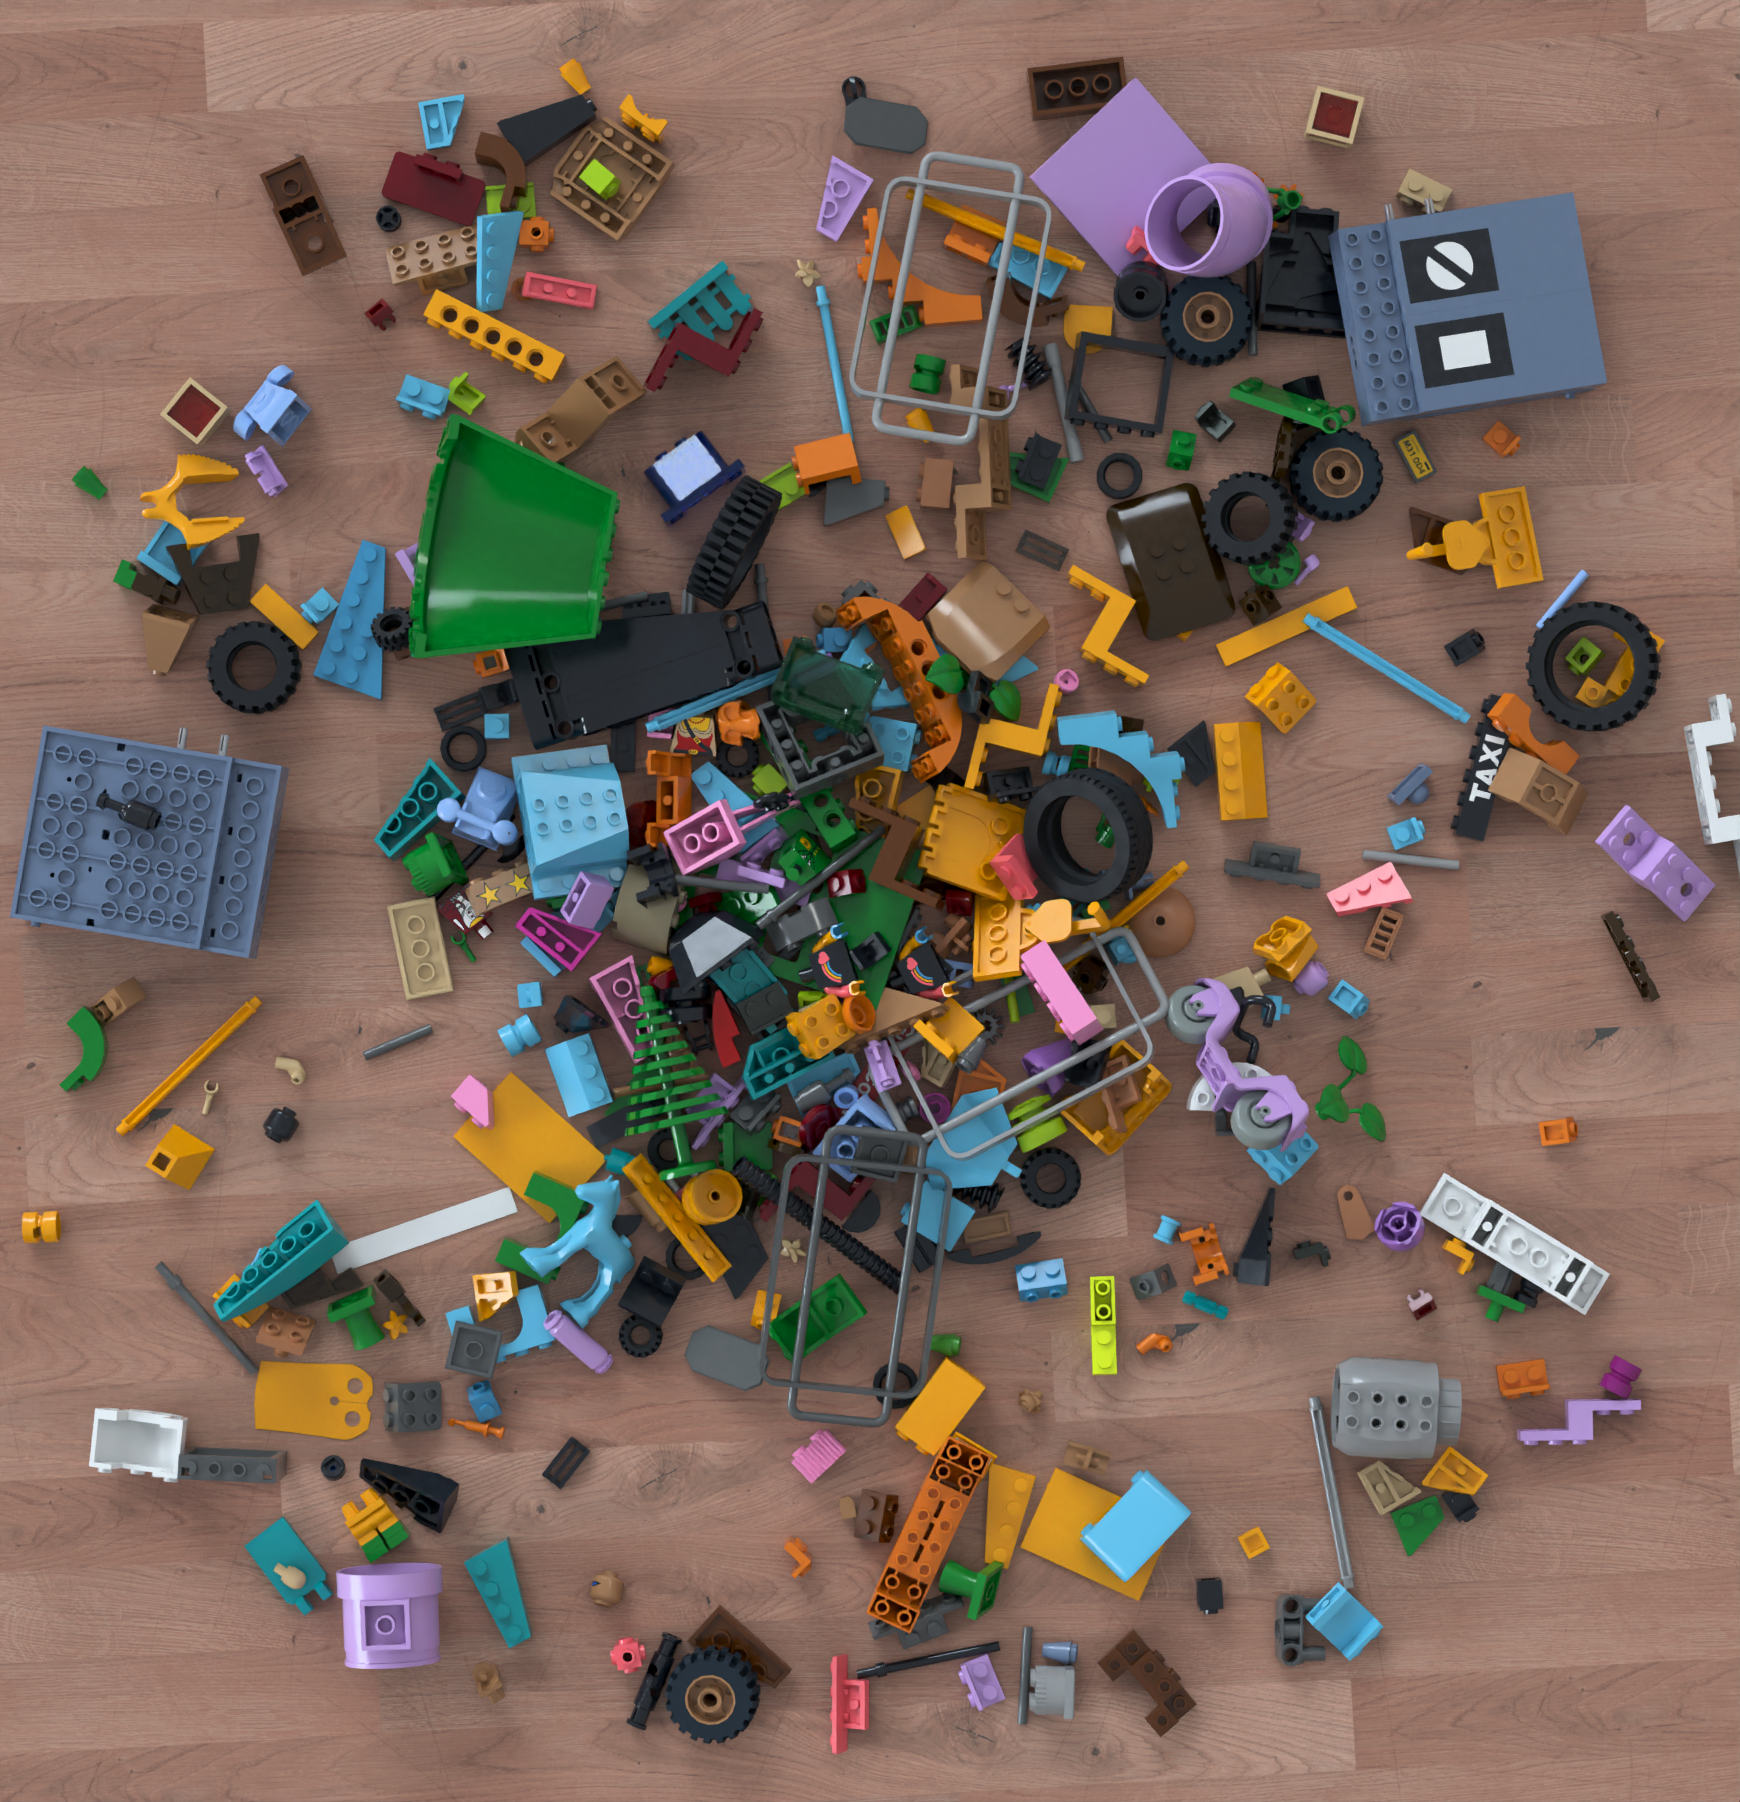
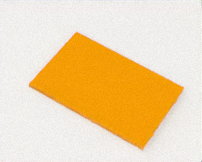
(530, 1139)
(1057, 1525)

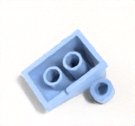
(273, 408)
(485, 811)
(861, 1112)

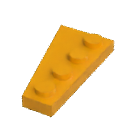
(1006, 1506)

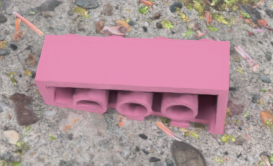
(620, 997)

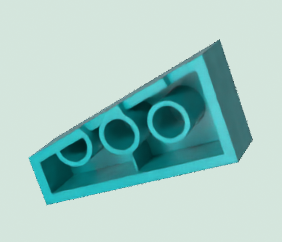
(417, 811)
(501, 1590)

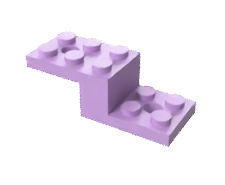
(1655, 863)

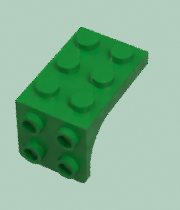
(830, 1311)

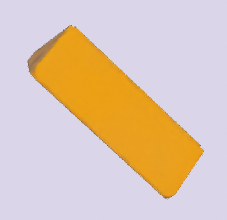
(905, 532)

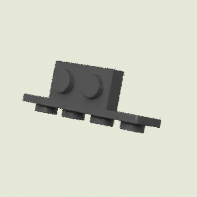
(1274, 864)
(928, 1624)

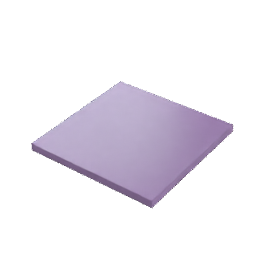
(1116, 168)

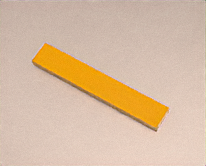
(1284, 626)
(675, 1217)

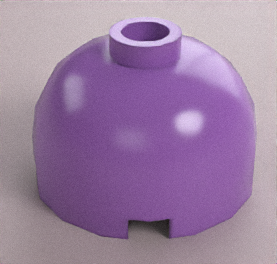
(1400, 1226)

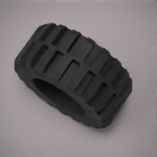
(1222, 504)
(221, 662)

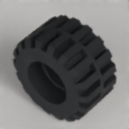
(1067, 1191)

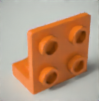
(971, 242)

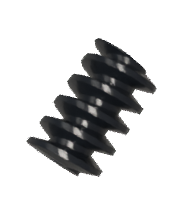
(1033, 367)
(984, 1194)

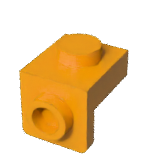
(1458, 1248)
(758, 1311)

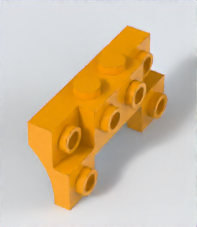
(1618, 681)

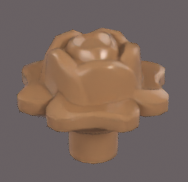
(1030, 1401)

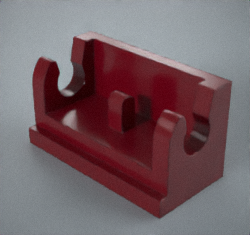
(923, 597)

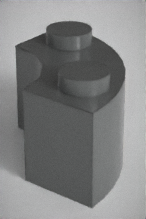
(811, 920)

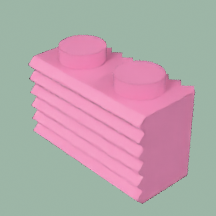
(818, 1454)

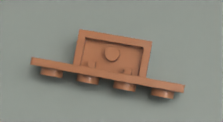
(1120, 1093)

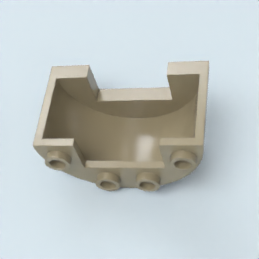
(651, 926)

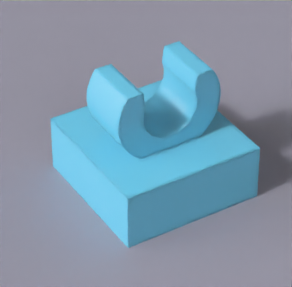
(1280, 1008)

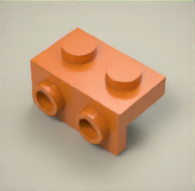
(799, 1552)

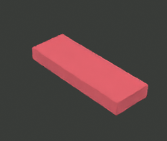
(559, 290)

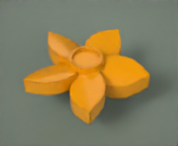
(395, 1325)

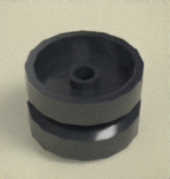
(1140, 277)
(685, 1005)

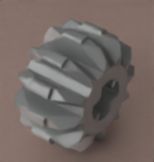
(982, 1018)

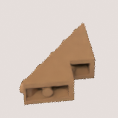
(893, 1015)

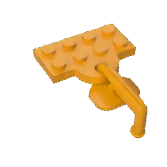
(1498, 539)
(1009, 930)

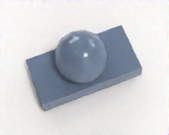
(1412, 787)

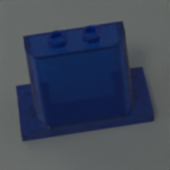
(690, 475)

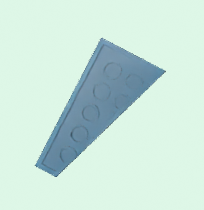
(350, 650)

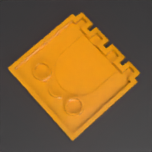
(967, 839)

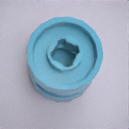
(519, 1035)

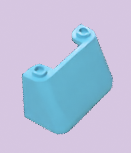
(1135, 1526)

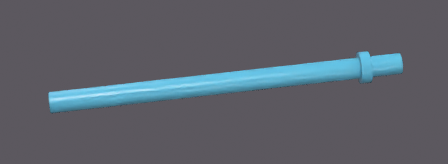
(823, 303)

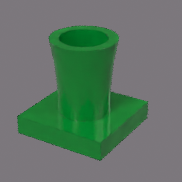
(358, 1317)
(978, 1587)

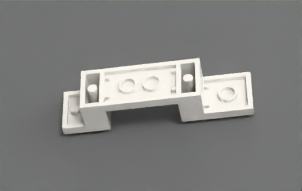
(1698, 737)
(1514, 1243)

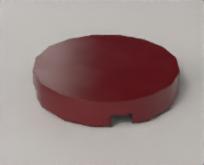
(816, 1124)

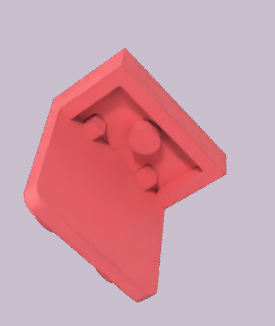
(1015, 869)

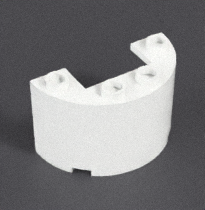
(1202, 1096)
(138, 1442)

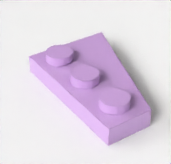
(841, 198)

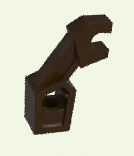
(395, 1292)

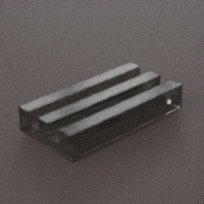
(1023, 541)

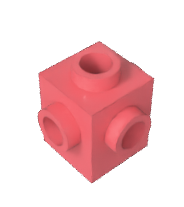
(632, 1646)

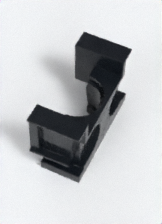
(659, 871)

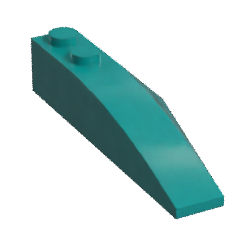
(294, 1255)

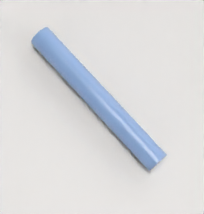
(1564, 597)

